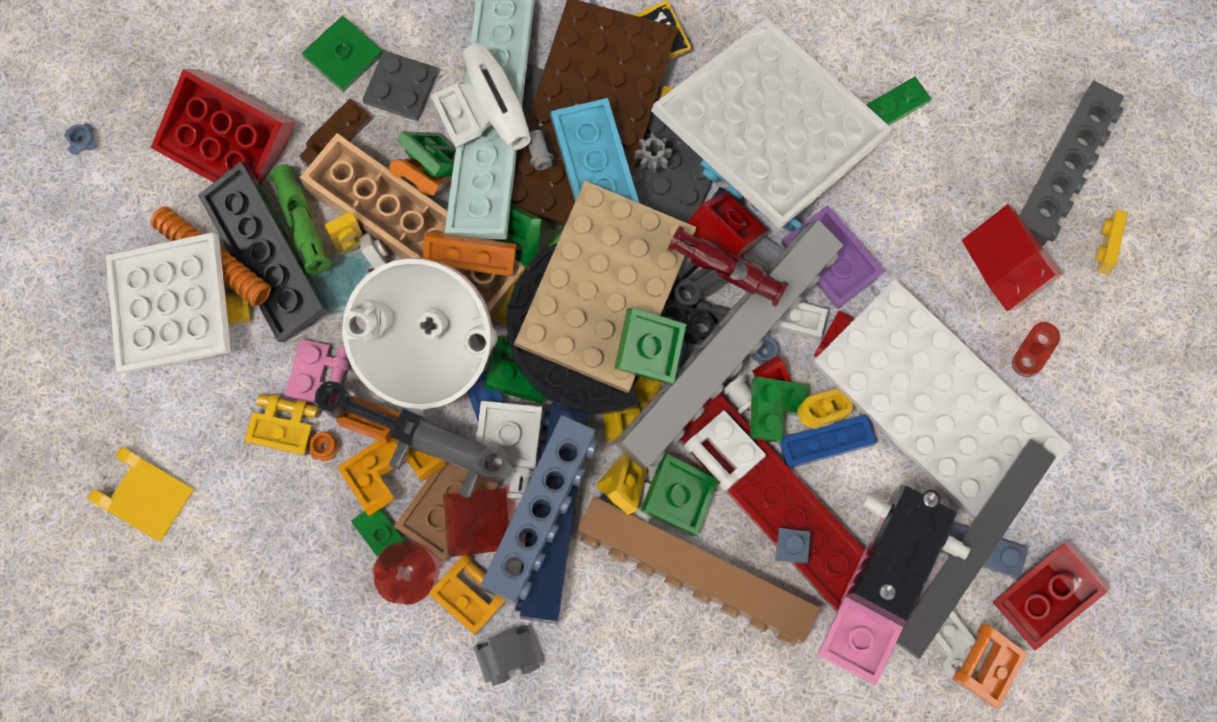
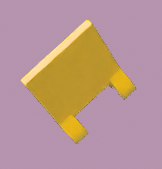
(145, 496)

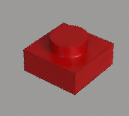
(772, 369)

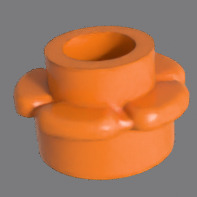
(323, 438)

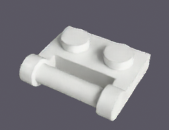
(731, 444)

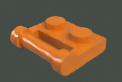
(415, 172)
(998, 669)

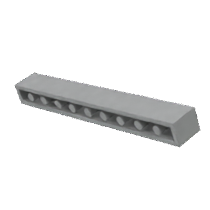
(725, 348)

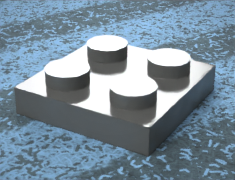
(400, 85)

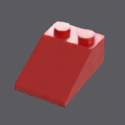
(1010, 258)
(1052, 595)

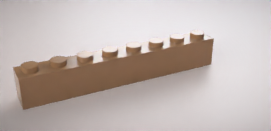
(698, 571)

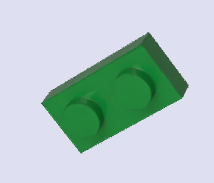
(900, 101)

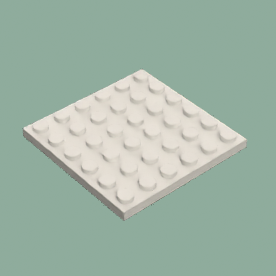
(772, 122)

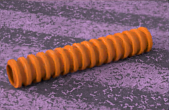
(234, 273)

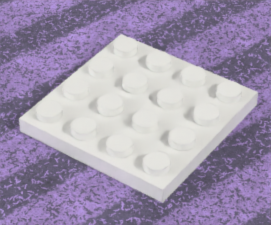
(168, 303)

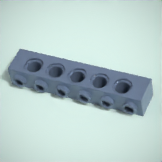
(565, 435)

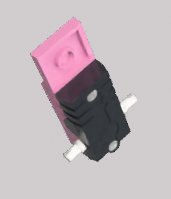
(889, 579)

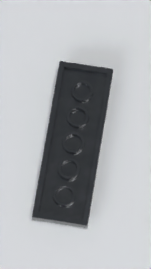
(262, 245)

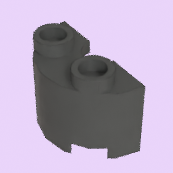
(507, 654)

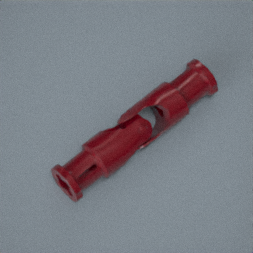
(709, 256)

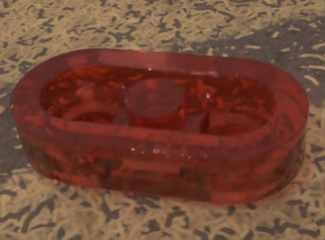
(1034, 350)

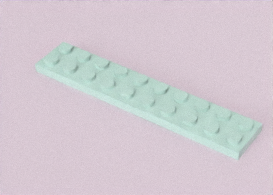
(485, 164)

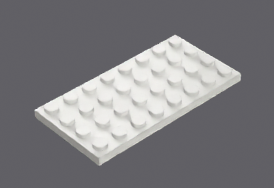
(934, 397)

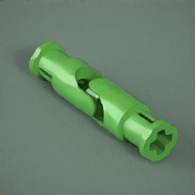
(301, 220)

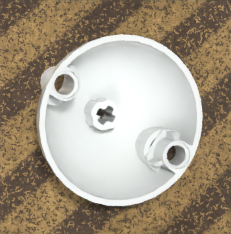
(405, 355)

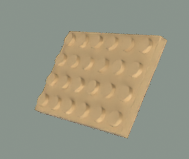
(603, 263)

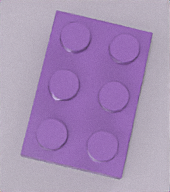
(853, 268)

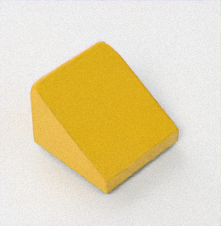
(617, 422)

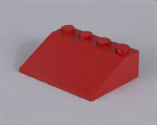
(217, 126)

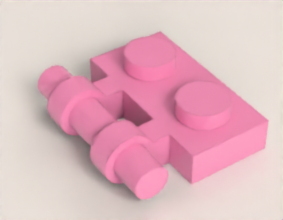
(309, 370)

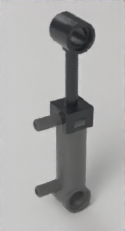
(416, 433)

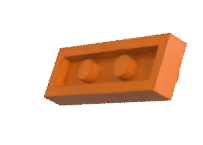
(470, 253)

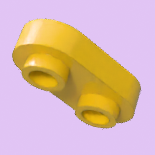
(819, 409)

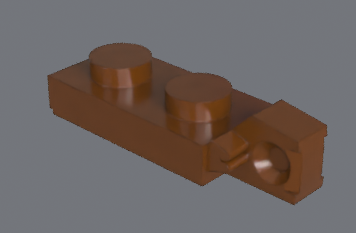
(345, 121)

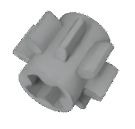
(656, 145)

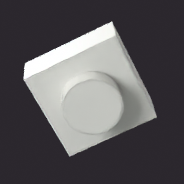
(373, 250)

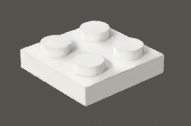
(512, 429)

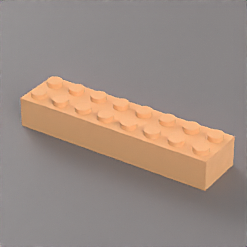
(390, 210)

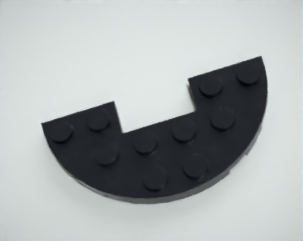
(551, 379)

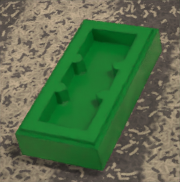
(376, 530)

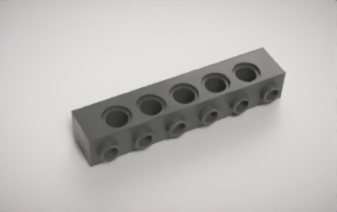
(1096, 101)

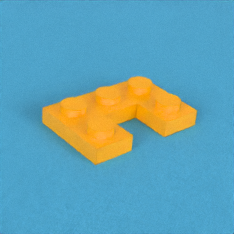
(365, 471)

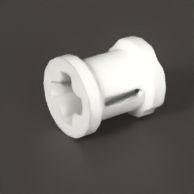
(740, 394)
(518, 474)

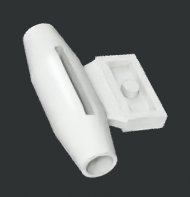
(486, 101)

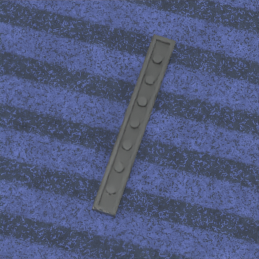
(982, 538)

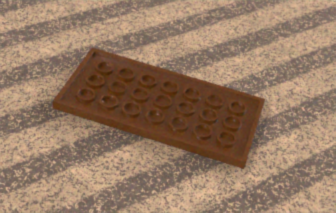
(591, 59)

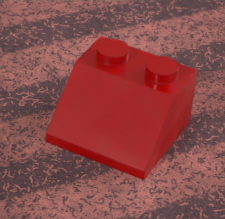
(727, 225)

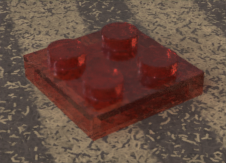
(475, 522)

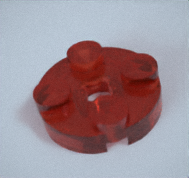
(404, 555)

